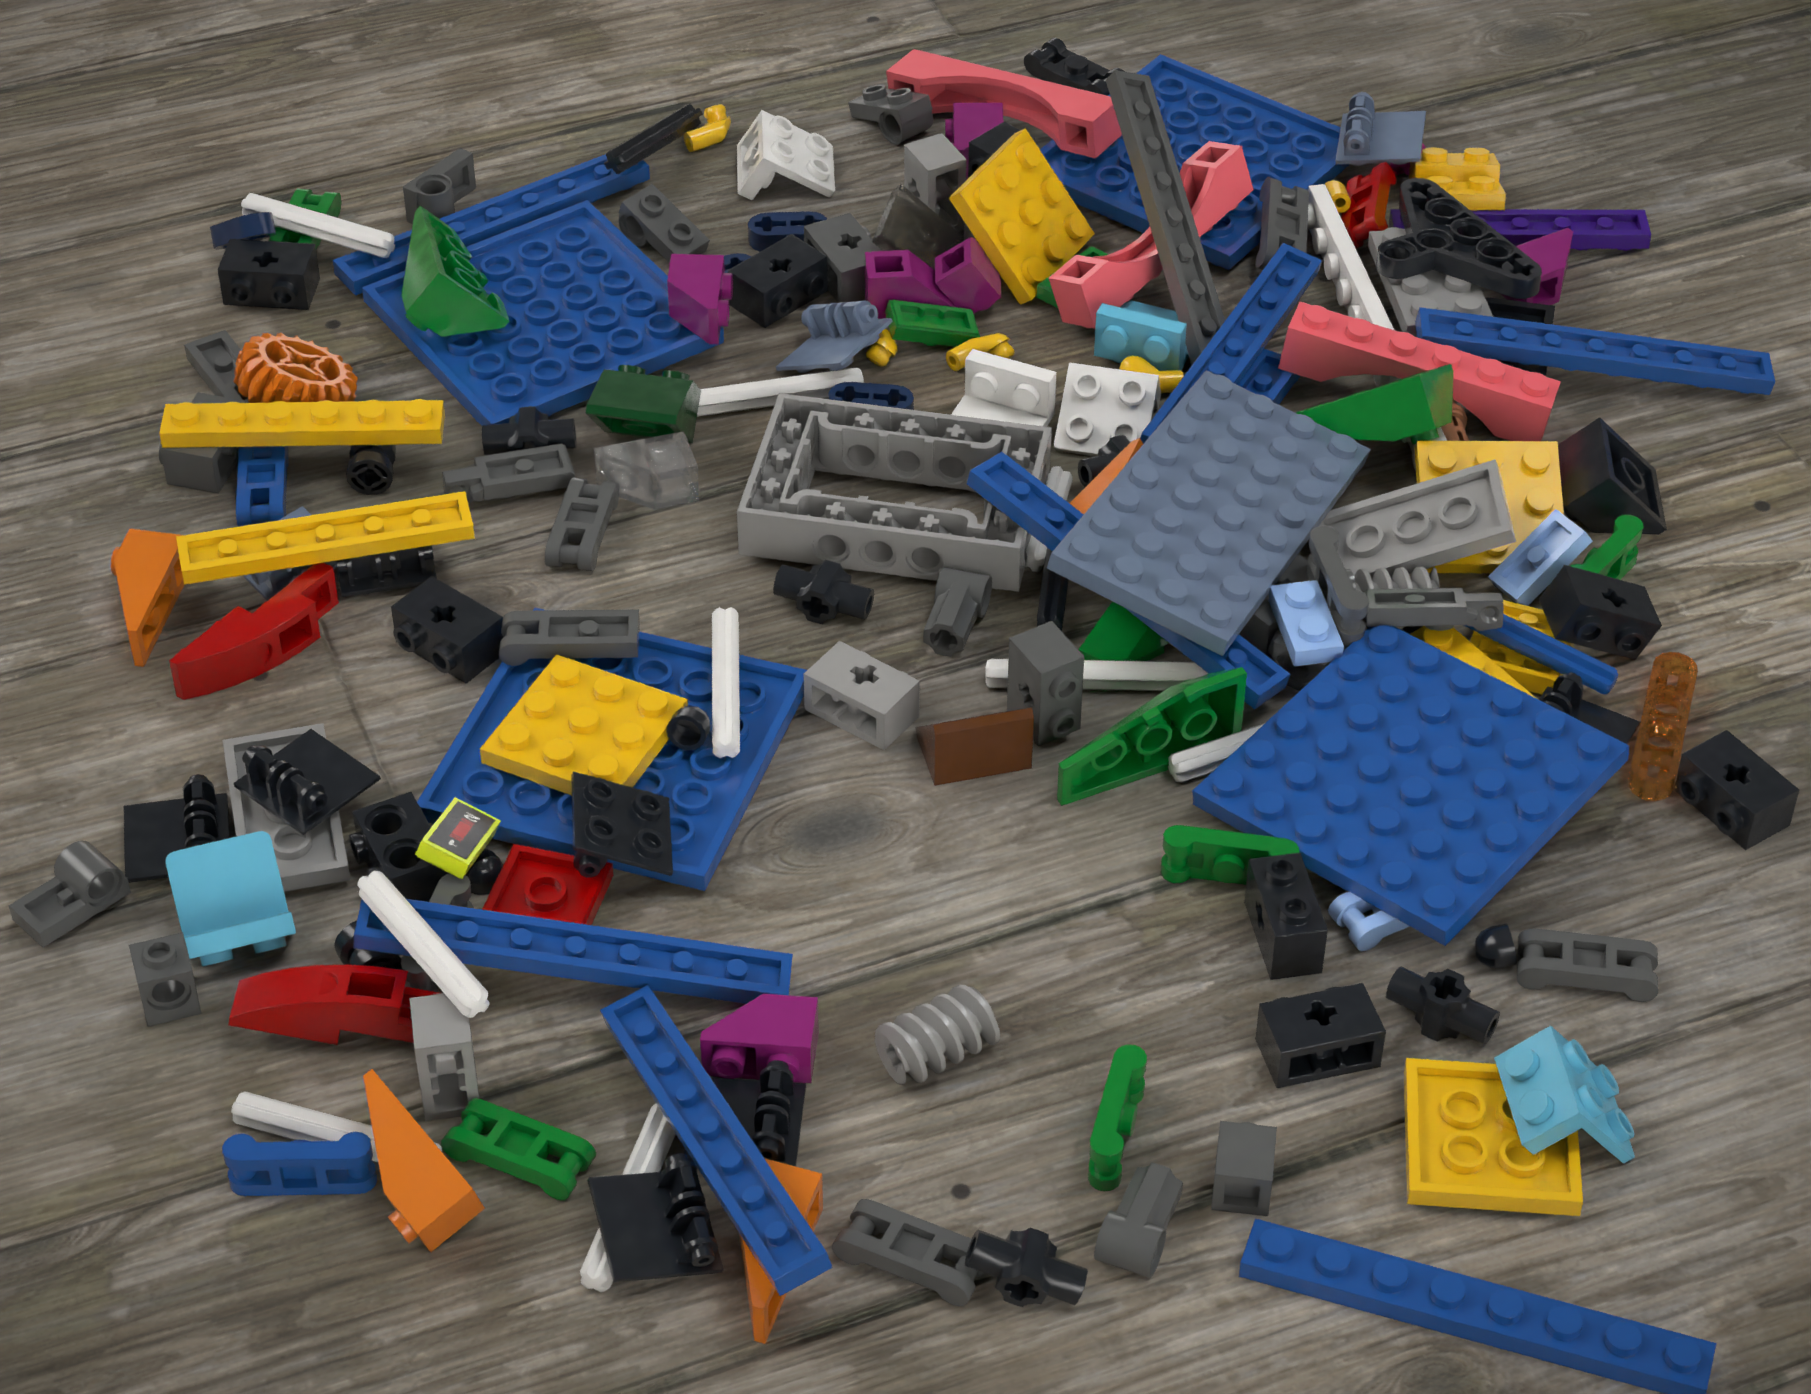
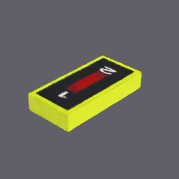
(457, 838)

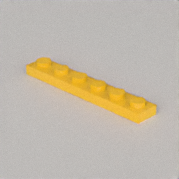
(302, 423)
(324, 537)

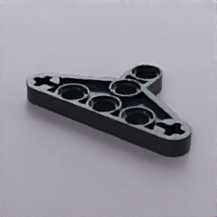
(1455, 242)

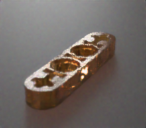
(1664, 725)

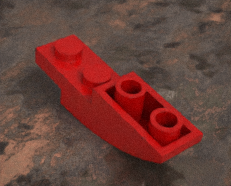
(256, 642)
(324, 1000)

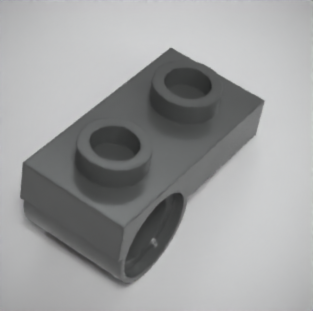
(897, 111)
(441, 185)
(656, 220)
(81, 888)

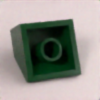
(644, 404)

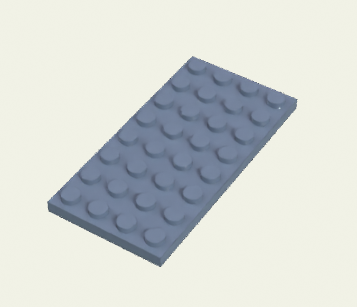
(1210, 511)

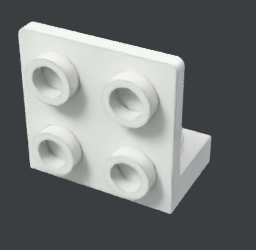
(780, 147)
(1007, 390)
(1104, 405)

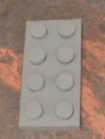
(1426, 289)
(1425, 522)
(301, 859)

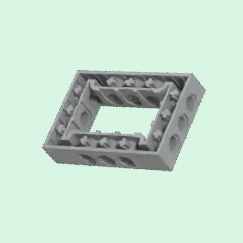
(802, 525)

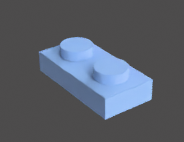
(1540, 558)
(1305, 623)

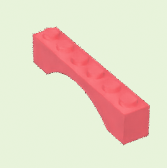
(1070, 116)
(1214, 185)
(1333, 345)

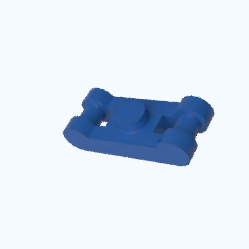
(262, 481)
(300, 1166)

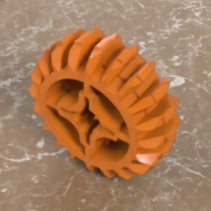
(292, 371)

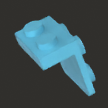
(1141, 332)
(229, 897)
(1559, 1091)

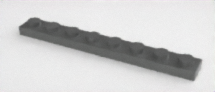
(1167, 208)

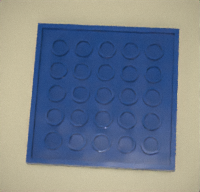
(1198, 110)
(574, 306)
(1412, 779)
(703, 790)

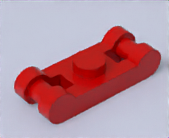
(1368, 203)

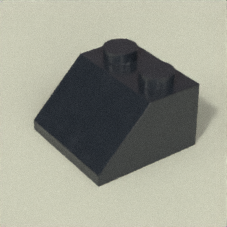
(1607, 480)

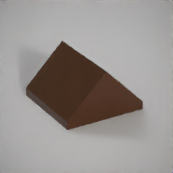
(978, 746)

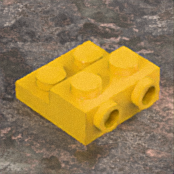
(1466, 176)

